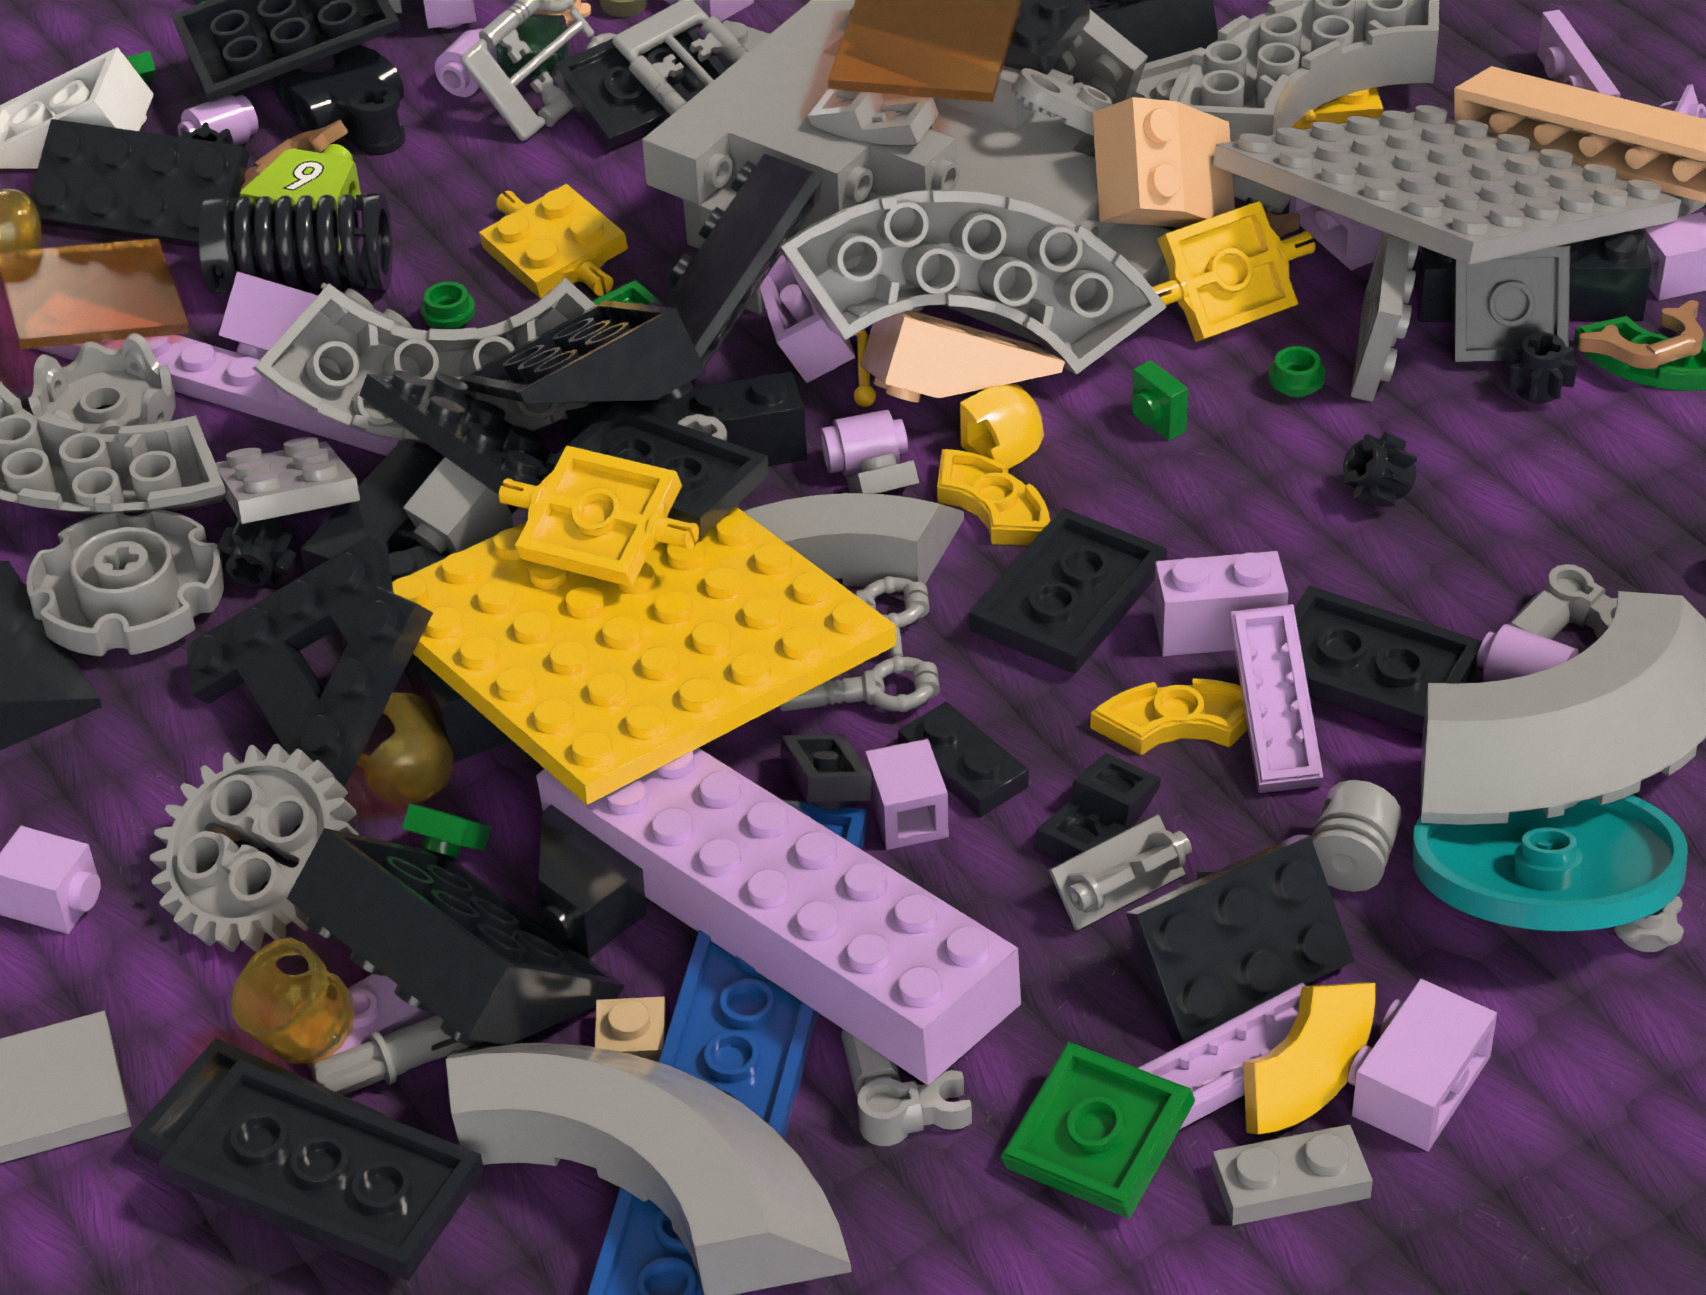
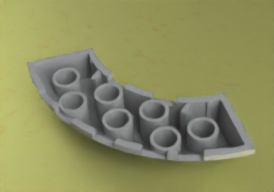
(1305, 54)
(975, 255)
(340, 342)
(72, 470)
(864, 534)
(1572, 729)
(665, 1137)

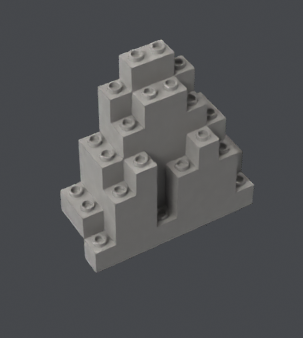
(970, 146)

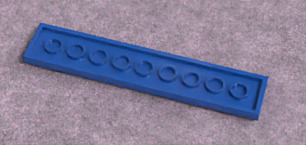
(746, 1042)

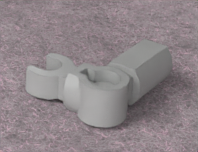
(1567, 598)
(895, 1109)

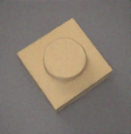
(632, 1026)

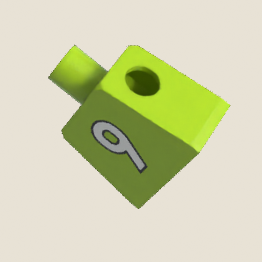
(307, 173)

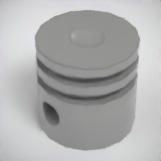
(1356, 834)

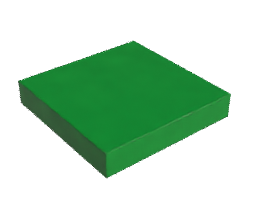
(1098, 1129)

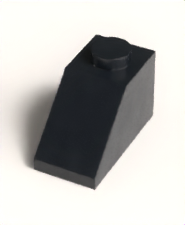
(585, 885)

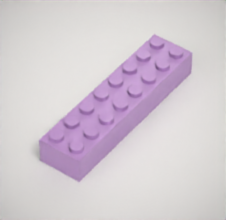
(807, 910)

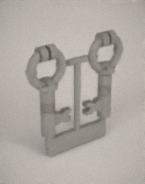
(662, 28)
(501, 89)
(870, 685)

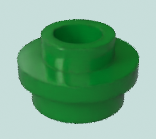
(447, 306)
(1296, 372)

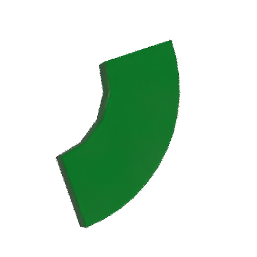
(1681, 374)

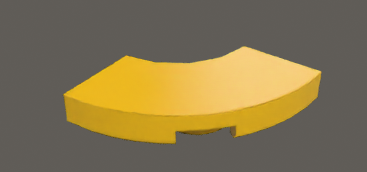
(985, 488)
(1155, 715)
(1312, 1059)

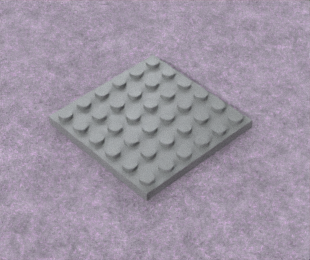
(1448, 183)

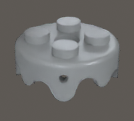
(105, 376)

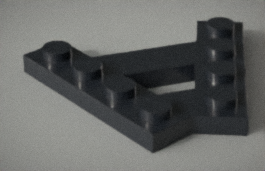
(265, 645)

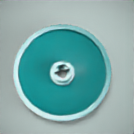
(1557, 872)

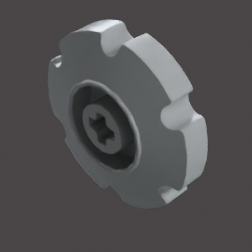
(125, 582)

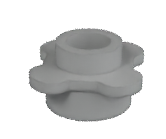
(1653, 931)

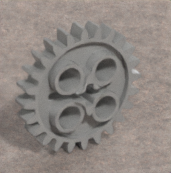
(225, 899)

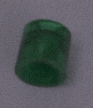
(538, 33)

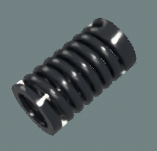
(293, 231)

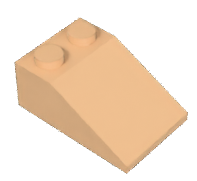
(1159, 164)
(944, 358)

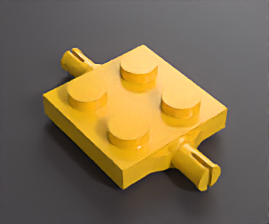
(554, 241)
(1229, 270)
(598, 515)

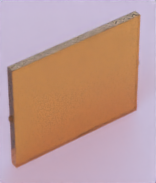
(925, 48)
(91, 293)

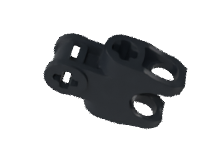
(359, 91)

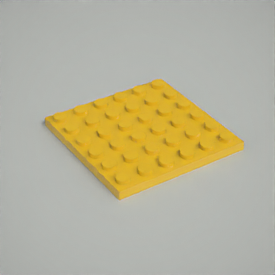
(632, 677)

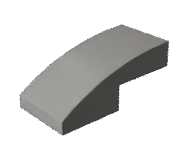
(872, 119)

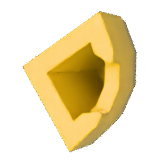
(1001, 424)

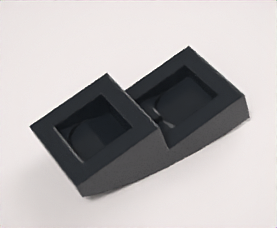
(1102, 805)

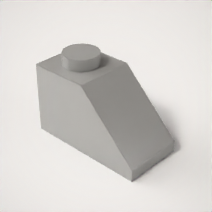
(455, 510)

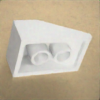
(95, 93)

